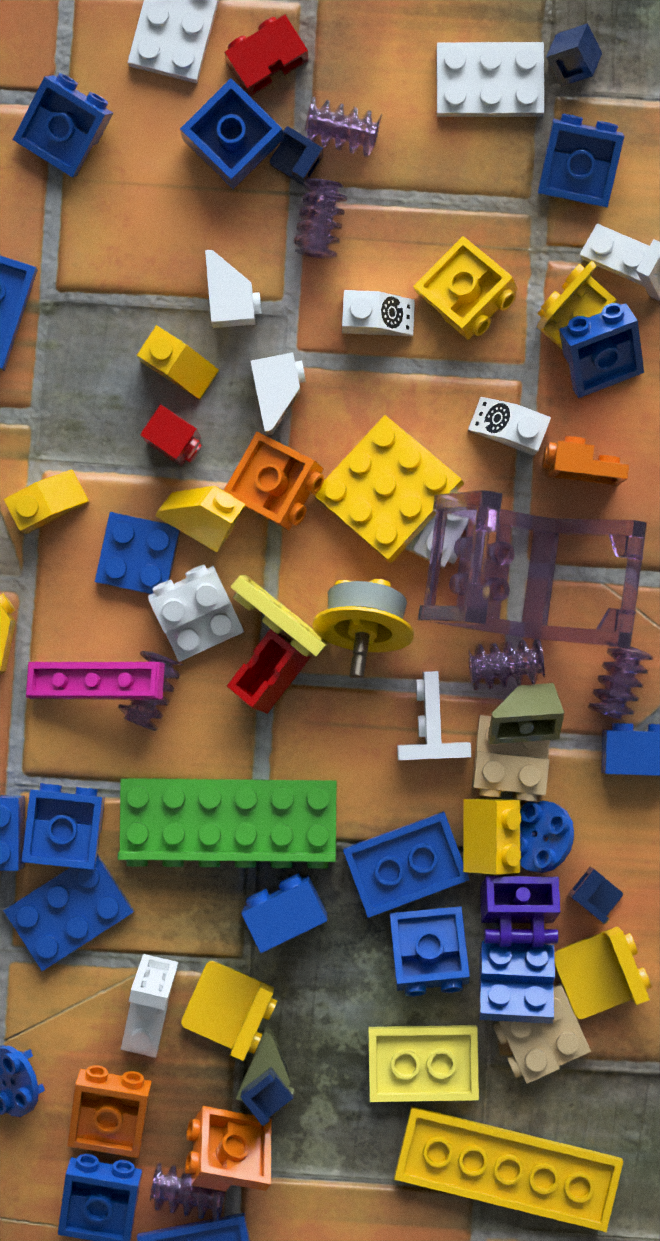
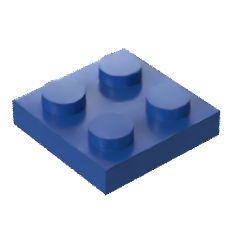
(136, 553)

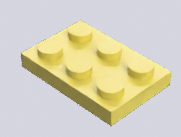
(278, 616)
(423, 1063)

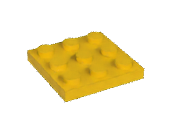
(387, 488)

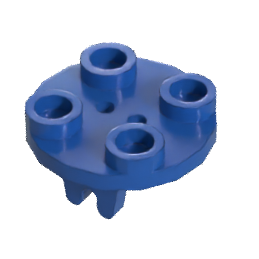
(548, 821)
(17, 1082)

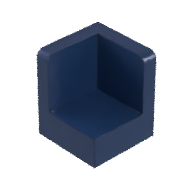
(574, 55)
(296, 156)
(596, 894)
(266, 1095)

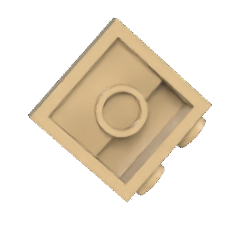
(510, 766)
(543, 1046)

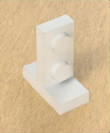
(625, 257)
(430, 726)
(148, 1005)

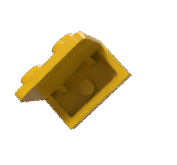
(580, 298)
(601, 973)
(229, 1008)

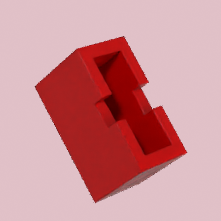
(265, 53)
(172, 436)
(268, 672)

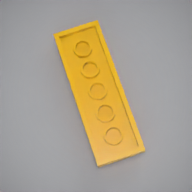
(508, 1169)

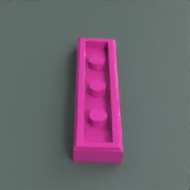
(95, 680)

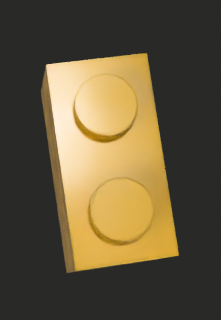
(491, 836)

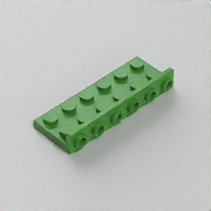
(227, 822)

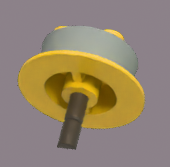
(364, 620)

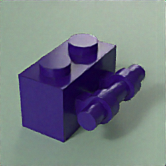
(520, 901)

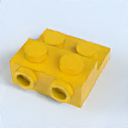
(467, 288)

